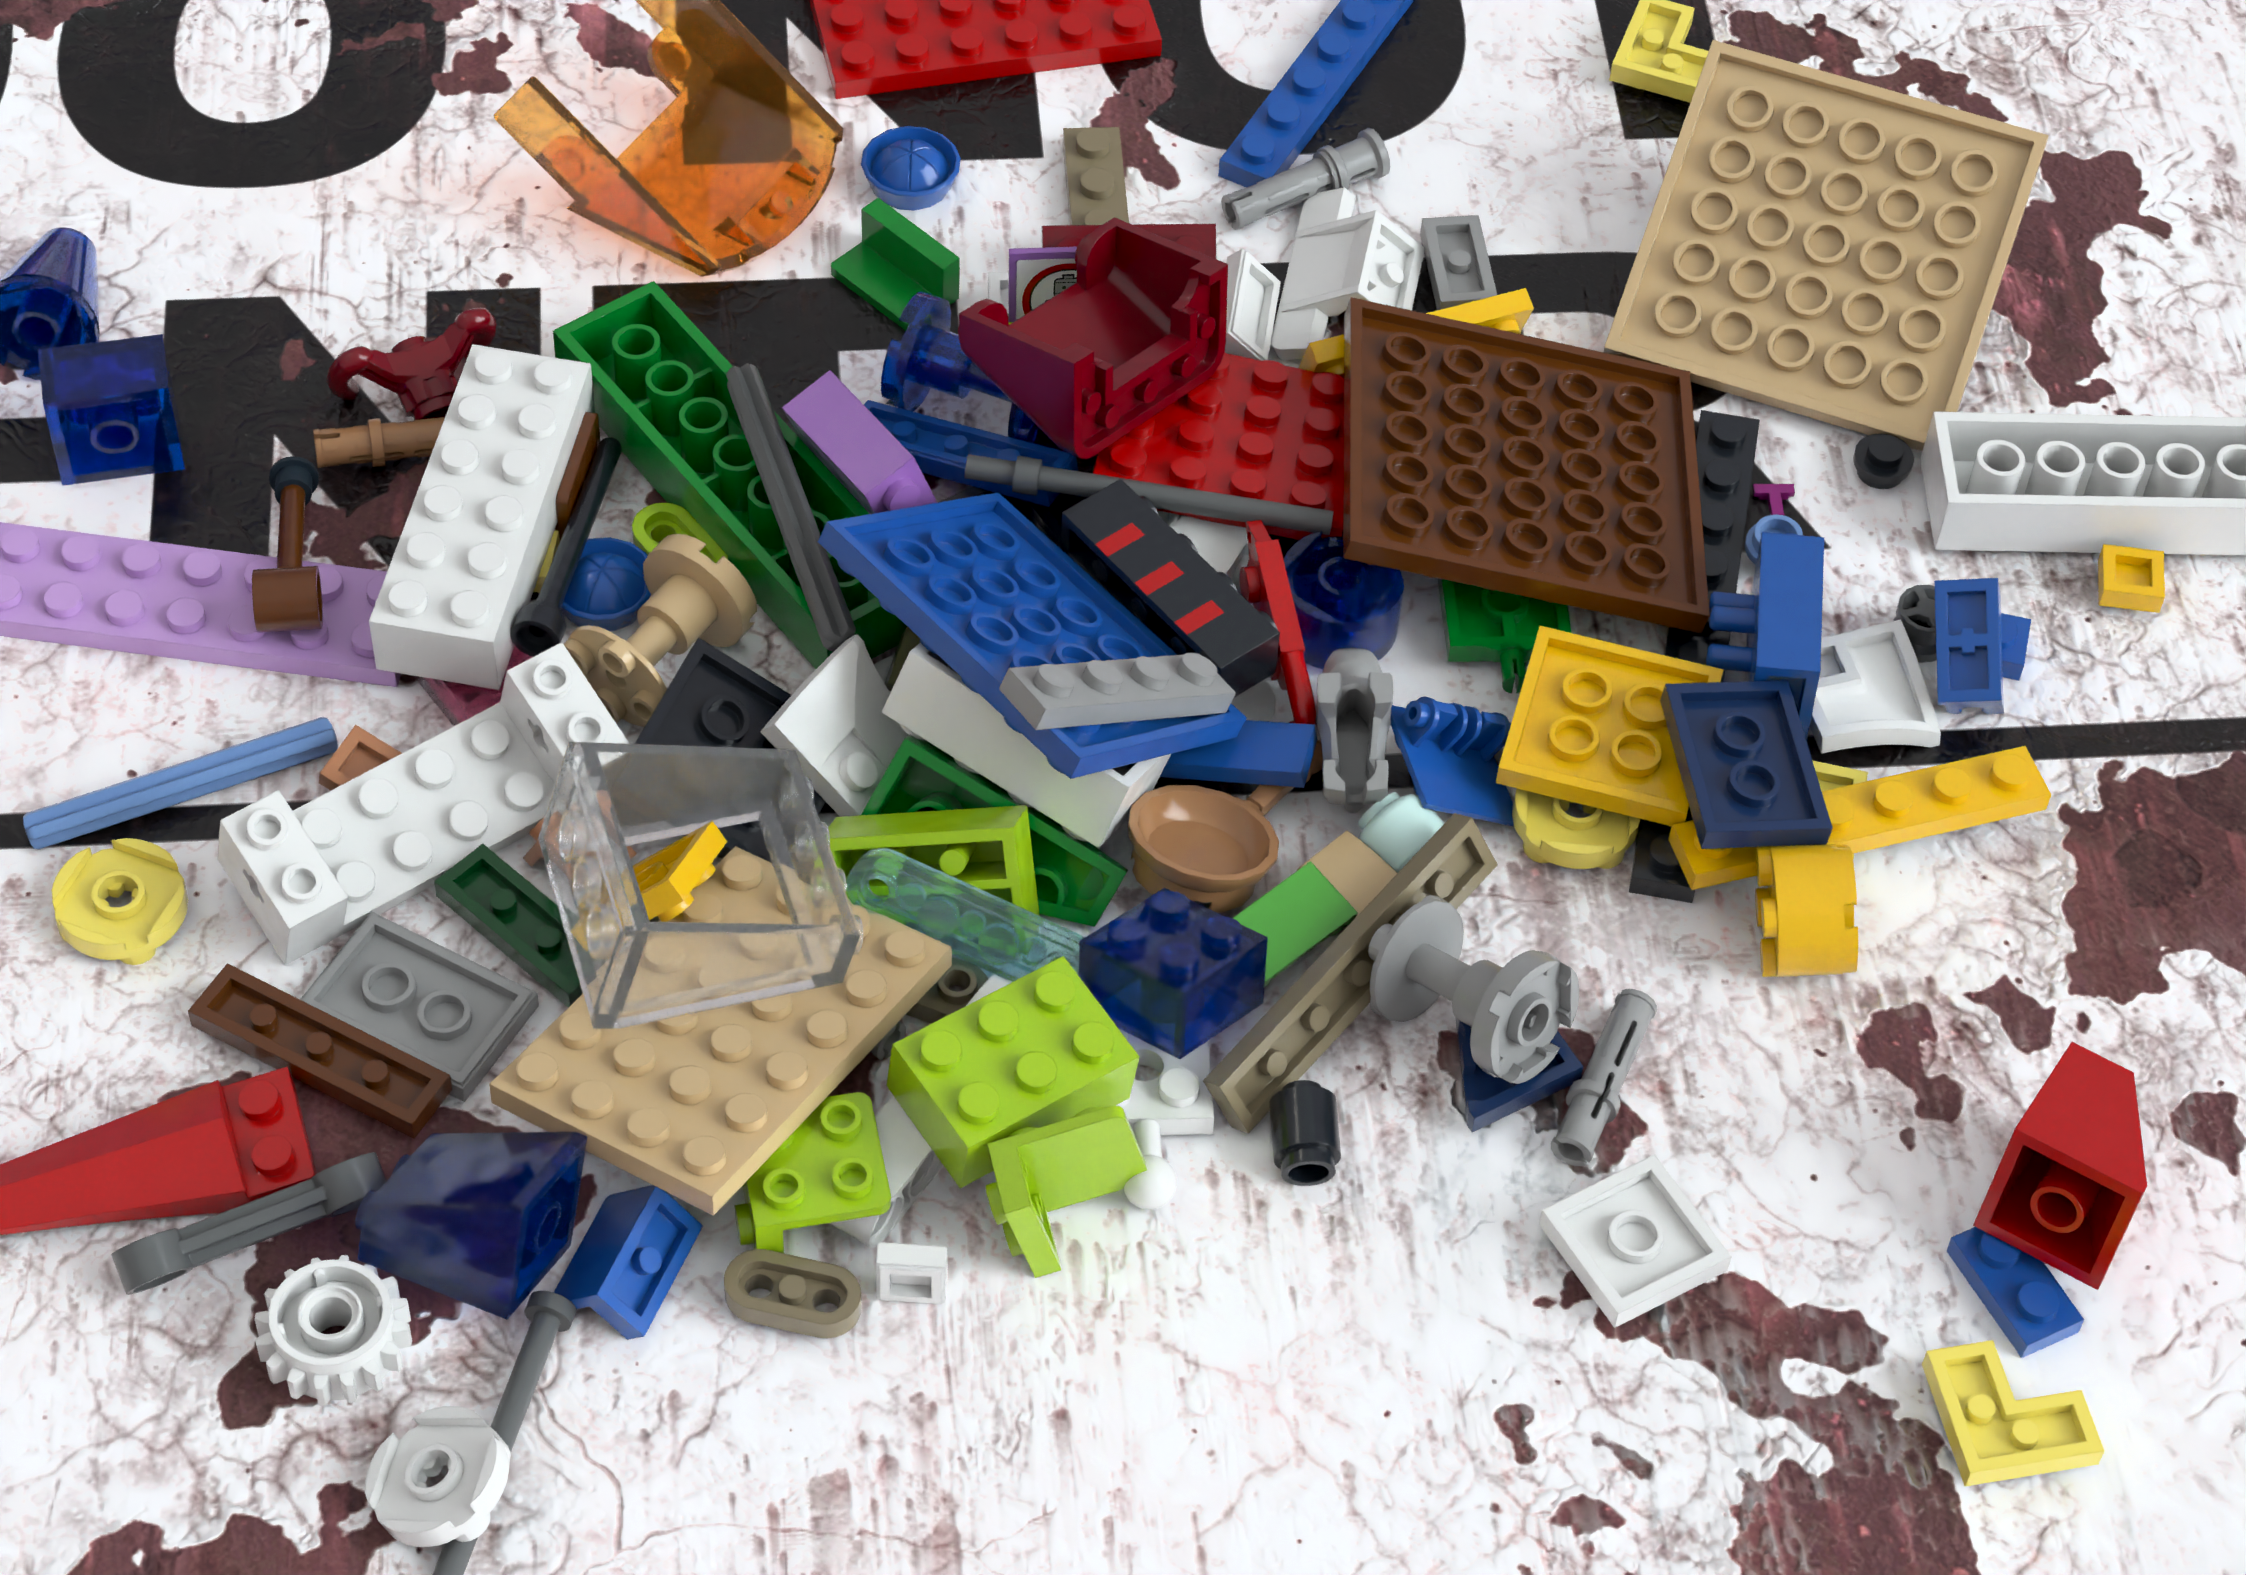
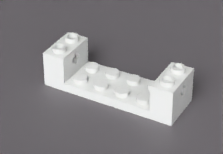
(415, 815)

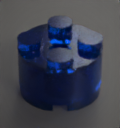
(1342, 599)

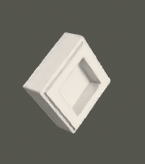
(911, 1273)

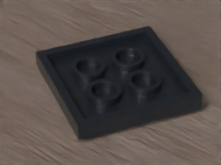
(718, 705)

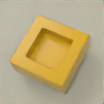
(2131, 578)

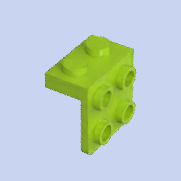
(1055, 1169)
(818, 1176)

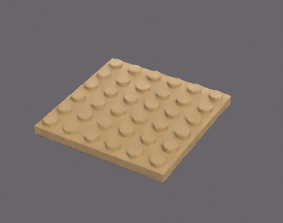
(1826, 244)

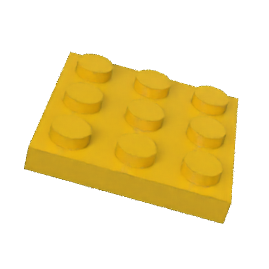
(1596, 727)

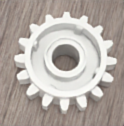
(336, 1363)

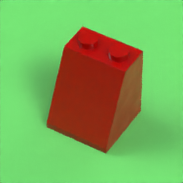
(2071, 1169)

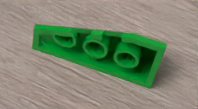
(1070, 874)

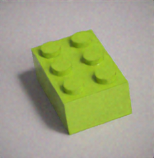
(1008, 1065)

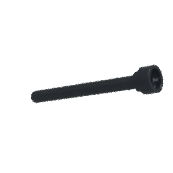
(542, 621)

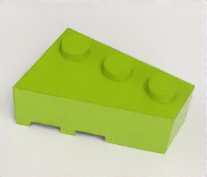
(974, 845)

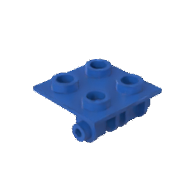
(1453, 757)

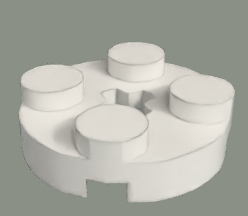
(457, 1504)

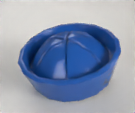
(910, 167)
(607, 585)

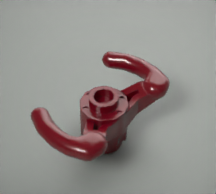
(416, 368)

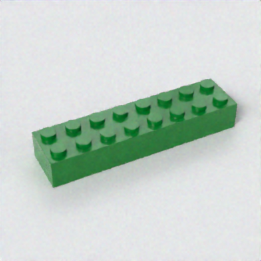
(671, 410)

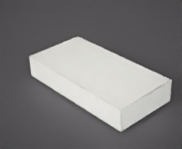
(1250, 306)

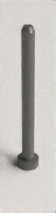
(548, 1315)

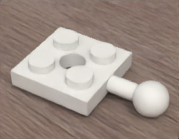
(1165, 1106)

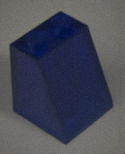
(476, 1214)

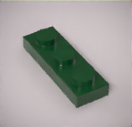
(512, 918)

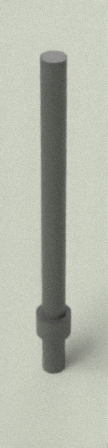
(1028, 476)

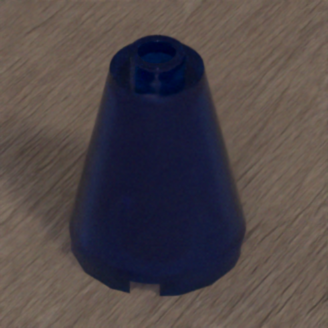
(49, 299)

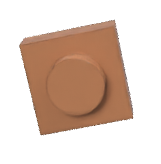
(354, 757)

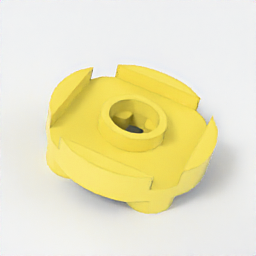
(1569, 840)
(124, 931)

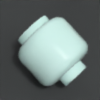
(1398, 828)

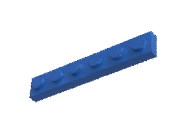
(1310, 89)

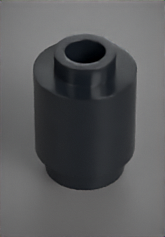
(1305, 1133)

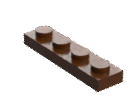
(321, 1050)

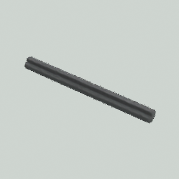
(790, 506)

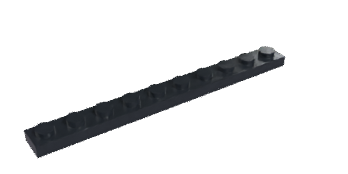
(1725, 475)

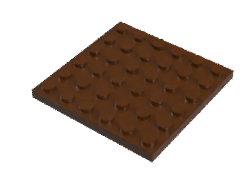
(1521, 466)

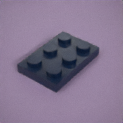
(1745, 764)

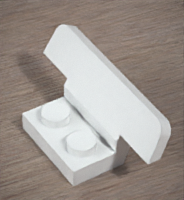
(1338, 260)

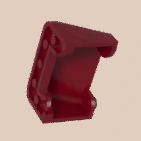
(1111, 346)

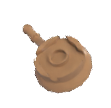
(1206, 840)

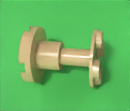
(686, 603)

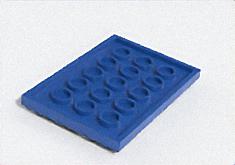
(1004, 596)

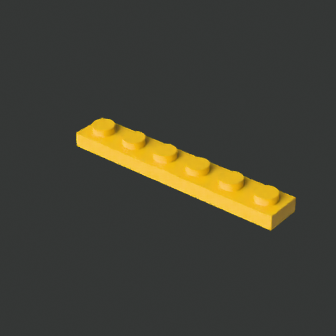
(1892, 811)

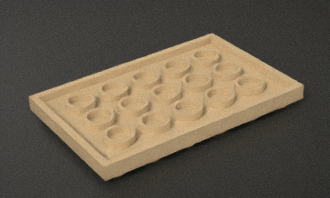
(720, 1089)

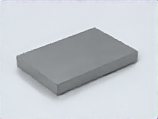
(423, 1000)

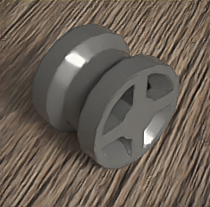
(1917, 615)

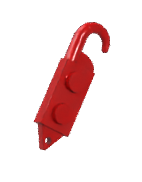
(1268, 588)

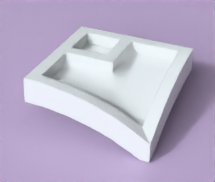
(1872, 692)
(840, 728)

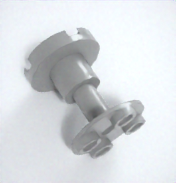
(1509, 1007)

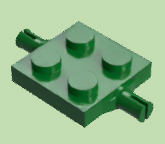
(1495, 627)

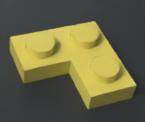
(1655, 51)
(2003, 1436)

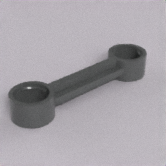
(178, 1251)

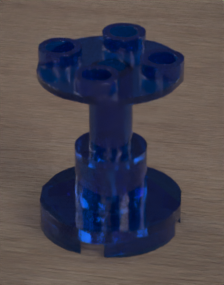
(933, 359)

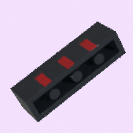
(1169, 584)

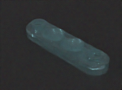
(961, 915)

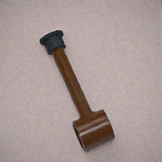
(290, 594)

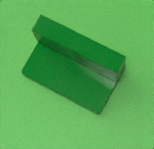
(896, 263)

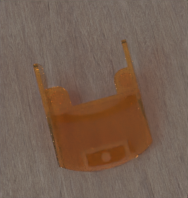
(717, 169)

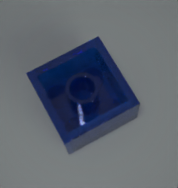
(111, 409)
(1174, 971)

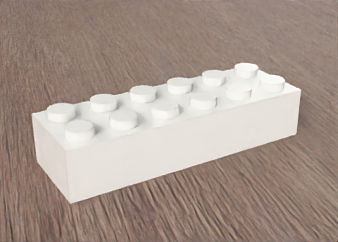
(2086, 482)
(481, 518)

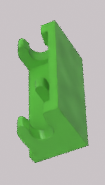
(1297, 917)

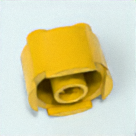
(1806, 910)

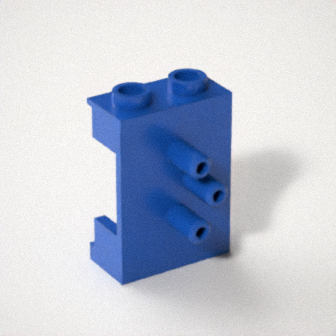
(1779, 619)

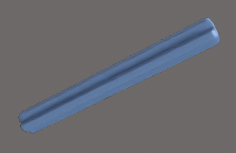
(179, 783)

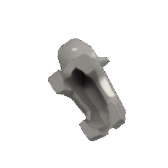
(1354, 727)

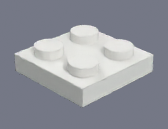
(1634, 1240)

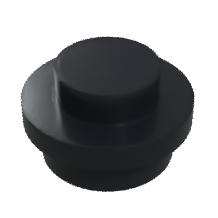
(1882, 460)

